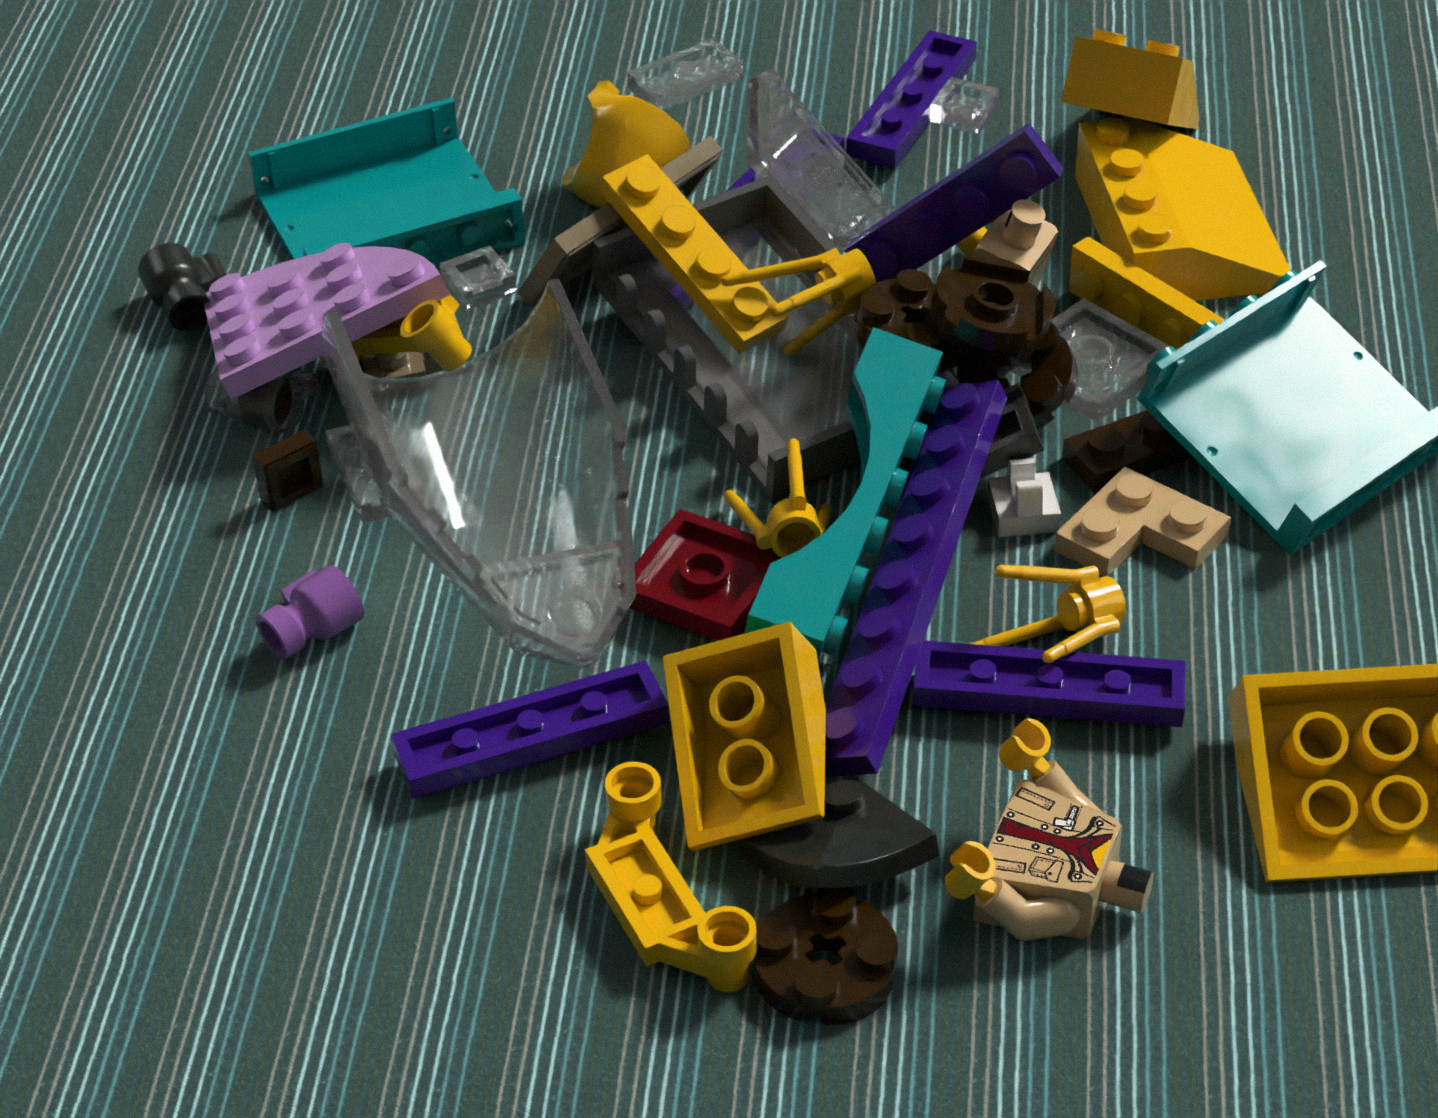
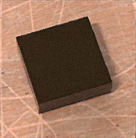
(288, 470)

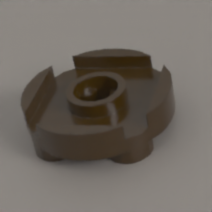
(902, 301)
(1010, 326)
(1051, 377)
(830, 922)

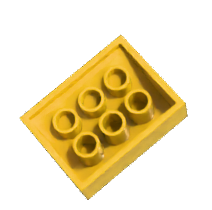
(1176, 209)
(1340, 770)

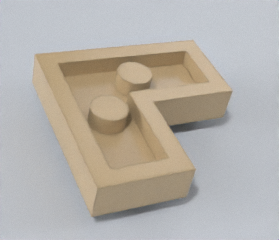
(1140, 511)

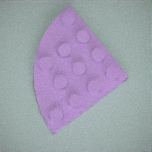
(276, 315)

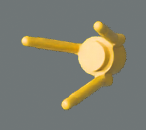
(839, 282)
(792, 520)
(1088, 606)

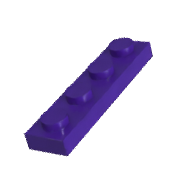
(905, 103)
(958, 204)
(1071, 687)
(529, 729)

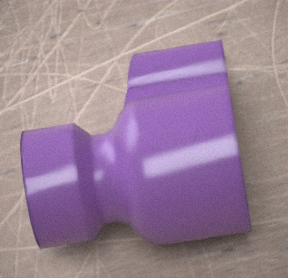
(316, 607)

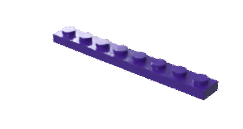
(909, 578)

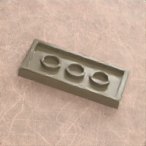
(572, 251)

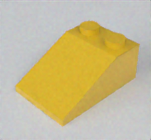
(1132, 81)
(748, 734)

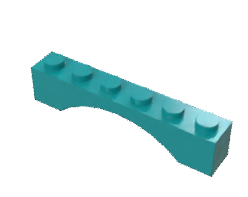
(884, 405)

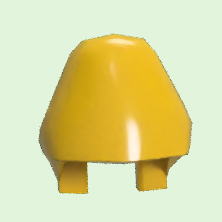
(621, 133)

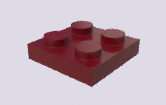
(701, 576)

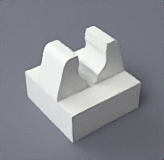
(1023, 501)

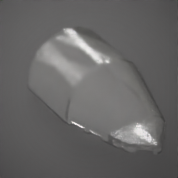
(507, 479)

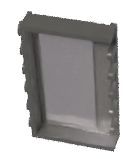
(763, 394)

